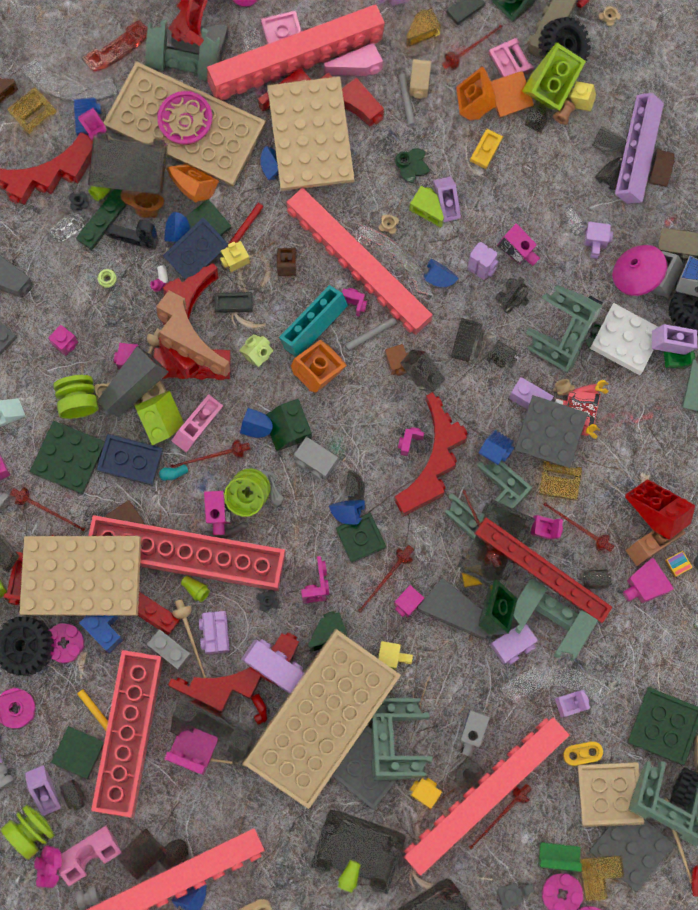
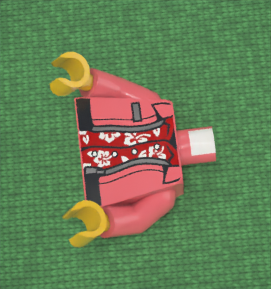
(586, 400)

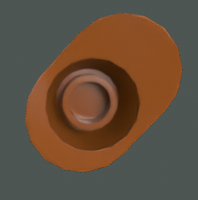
(145, 204)

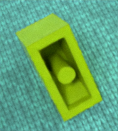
(427, 206)

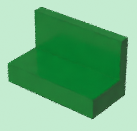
(560, 857)

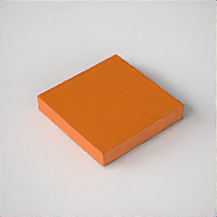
(510, 95)

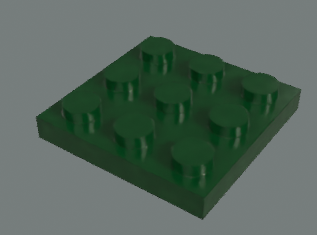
(67, 457)
(665, 726)

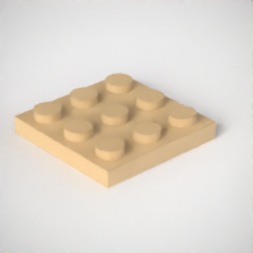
(607, 794)

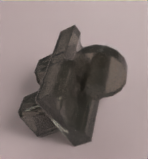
(515, 296)

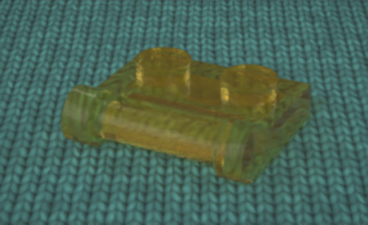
(28, 106)
(558, 486)

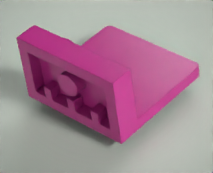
(312, 592)
(192, 750)

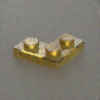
(595, 872)

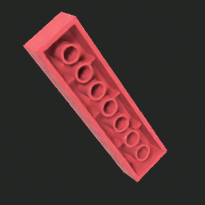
(127, 734)

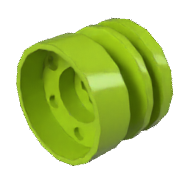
(75, 396)
(238, 496)
(27, 832)

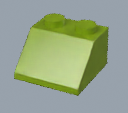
(159, 417)

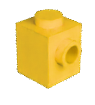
(425, 792)

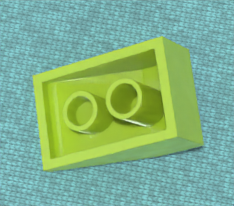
(554, 77)

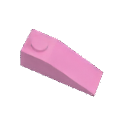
(357, 63)
(197, 423)

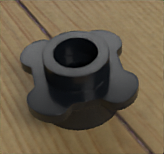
(83, 204)
(262, 599)

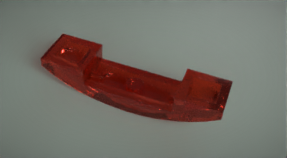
(118, 48)

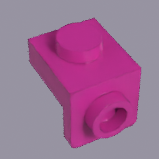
(92, 122)
(353, 297)
(404, 443)
(547, 527)

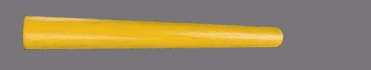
(93, 708)

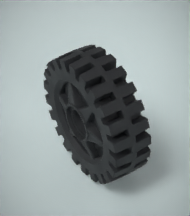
(568, 34)
(684, 310)
(37, 648)

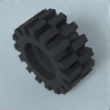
(685, 787)

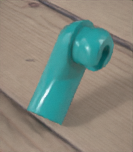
(173, 473)

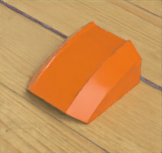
(476, 95)
(193, 182)
(317, 366)

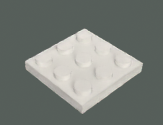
(625, 339)

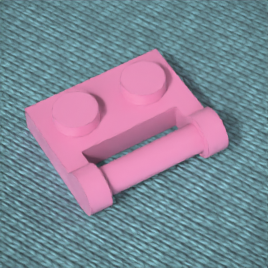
(505, 61)

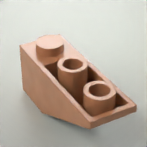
(649, 546)

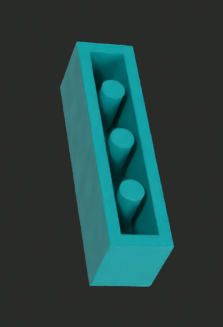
(313, 321)

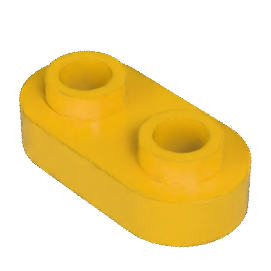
(582, 753)

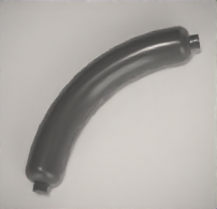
(229, 532)

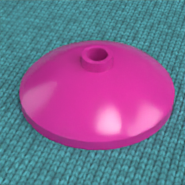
(176, 99)
(643, 276)

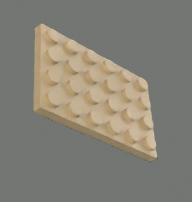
(310, 133)
(80, 576)

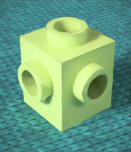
(256, 350)

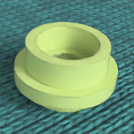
(107, 273)

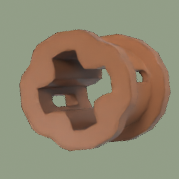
(564, 113)

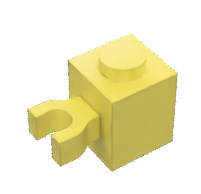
(582, 96)
(234, 256)
(390, 655)

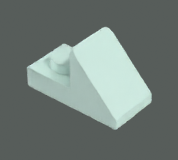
(10, 411)

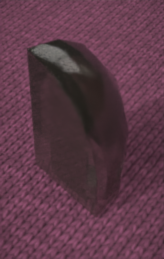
(537, 117)
(608, 140)
(610, 173)
(354, 487)
(176, 854)

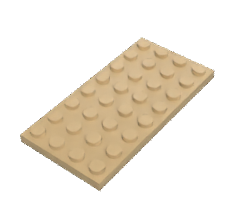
(218, 153)
(321, 719)

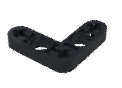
(143, 236)

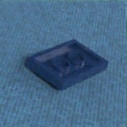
(195, 249)
(129, 459)

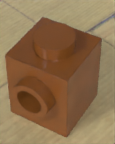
(393, 357)

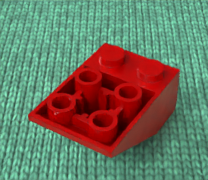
(661, 508)

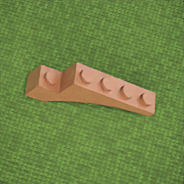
(182, 337)

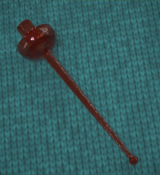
(452, 60)
(237, 449)
(23, 497)
(601, 542)
(491, 554)
(403, 557)
(520, 796)

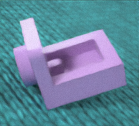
(572, 703)

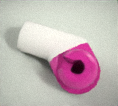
(162, 279)

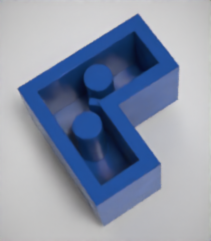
(100, 629)

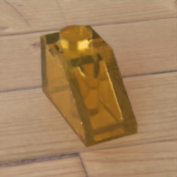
(424, 26)

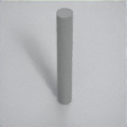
(406, 99)
(371, 333)

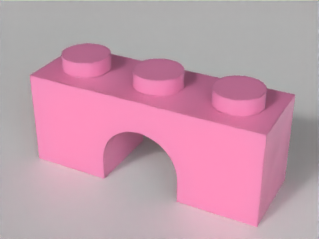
(99, 844)

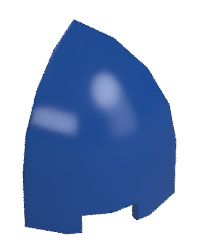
(269, 163)
(176, 227)
(439, 274)
(256, 424)
(348, 511)
(192, 900)

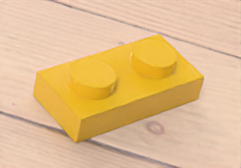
(486, 148)

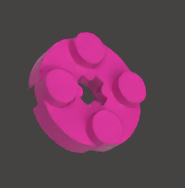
(75, 645)
(25, 713)
(47, 866)
(565, 882)

